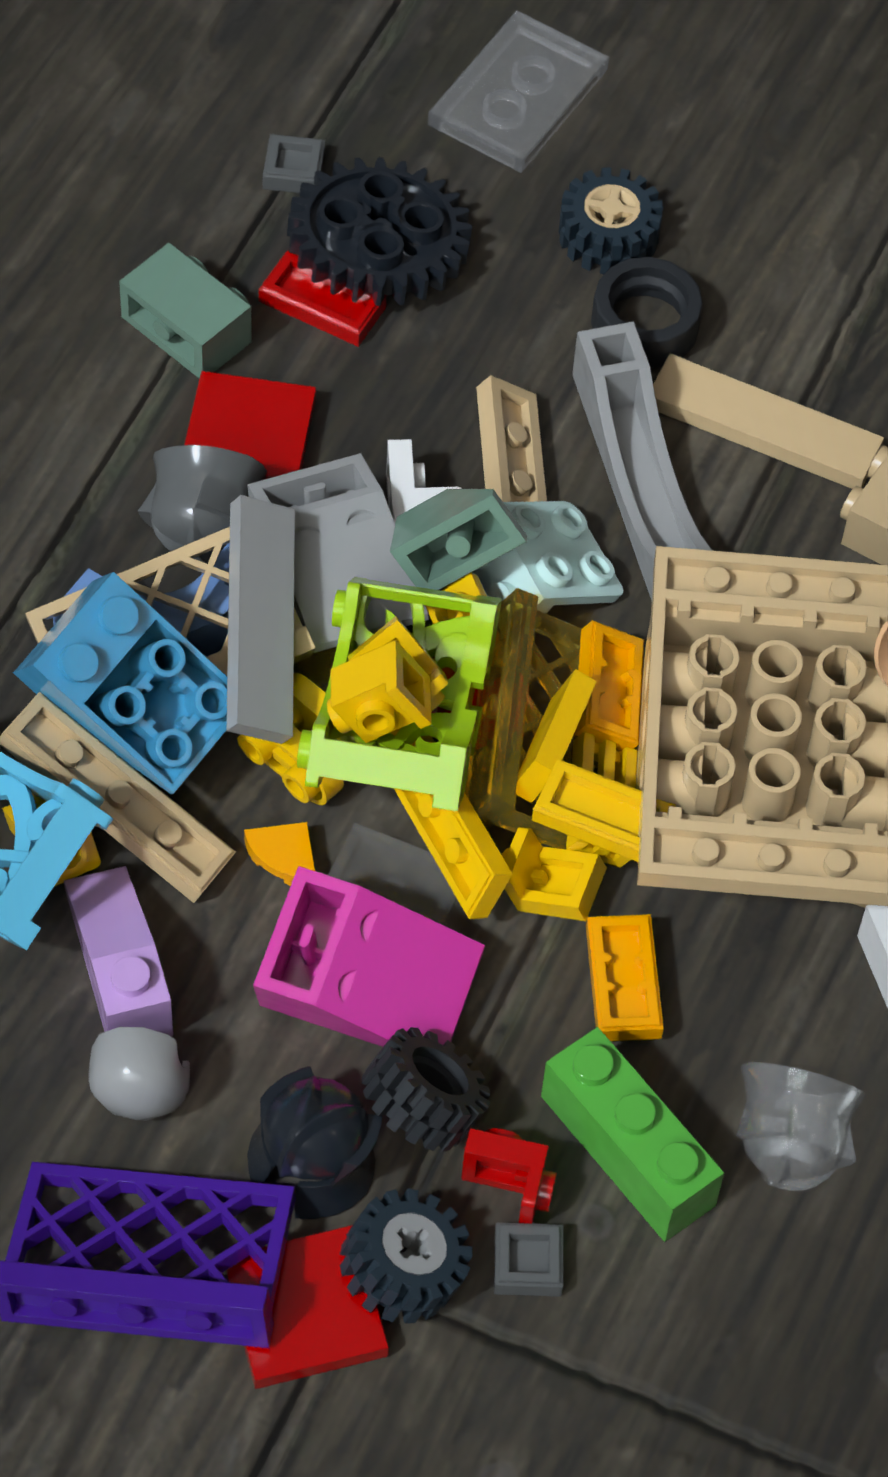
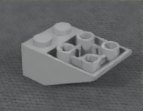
(339, 535)

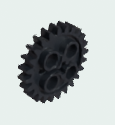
(379, 231)

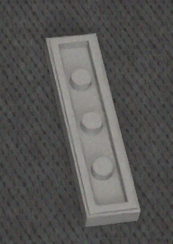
(261, 620)

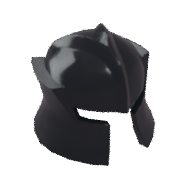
(315, 1133)

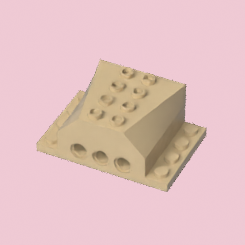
(764, 728)

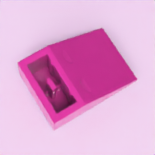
(364, 963)

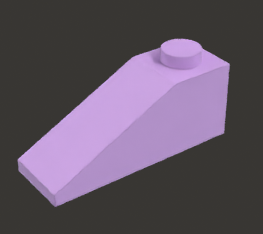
(119, 952)

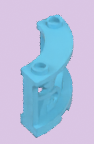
(43, 842)

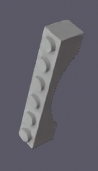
(627, 428)

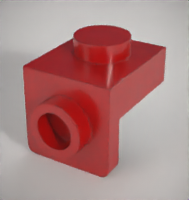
(512, 1164)

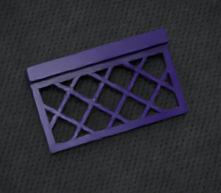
(136, 1295)

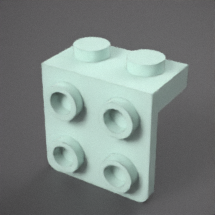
(557, 561)

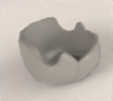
(138, 1073)

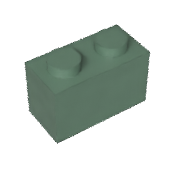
(186, 310)

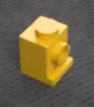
(379, 693)

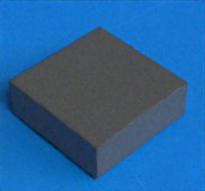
(291, 162)
(528, 1259)

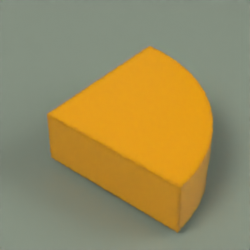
(280, 849)

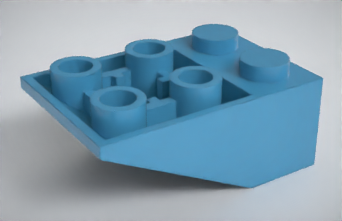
(131, 681)

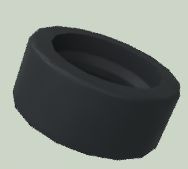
(659, 280)

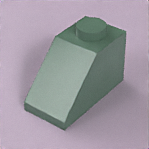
(453, 536)

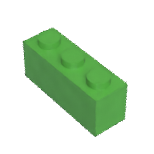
(631, 1134)

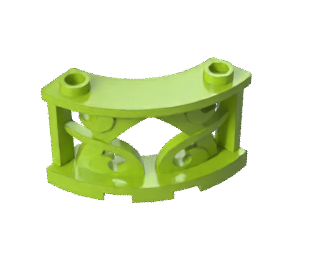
(391, 760)

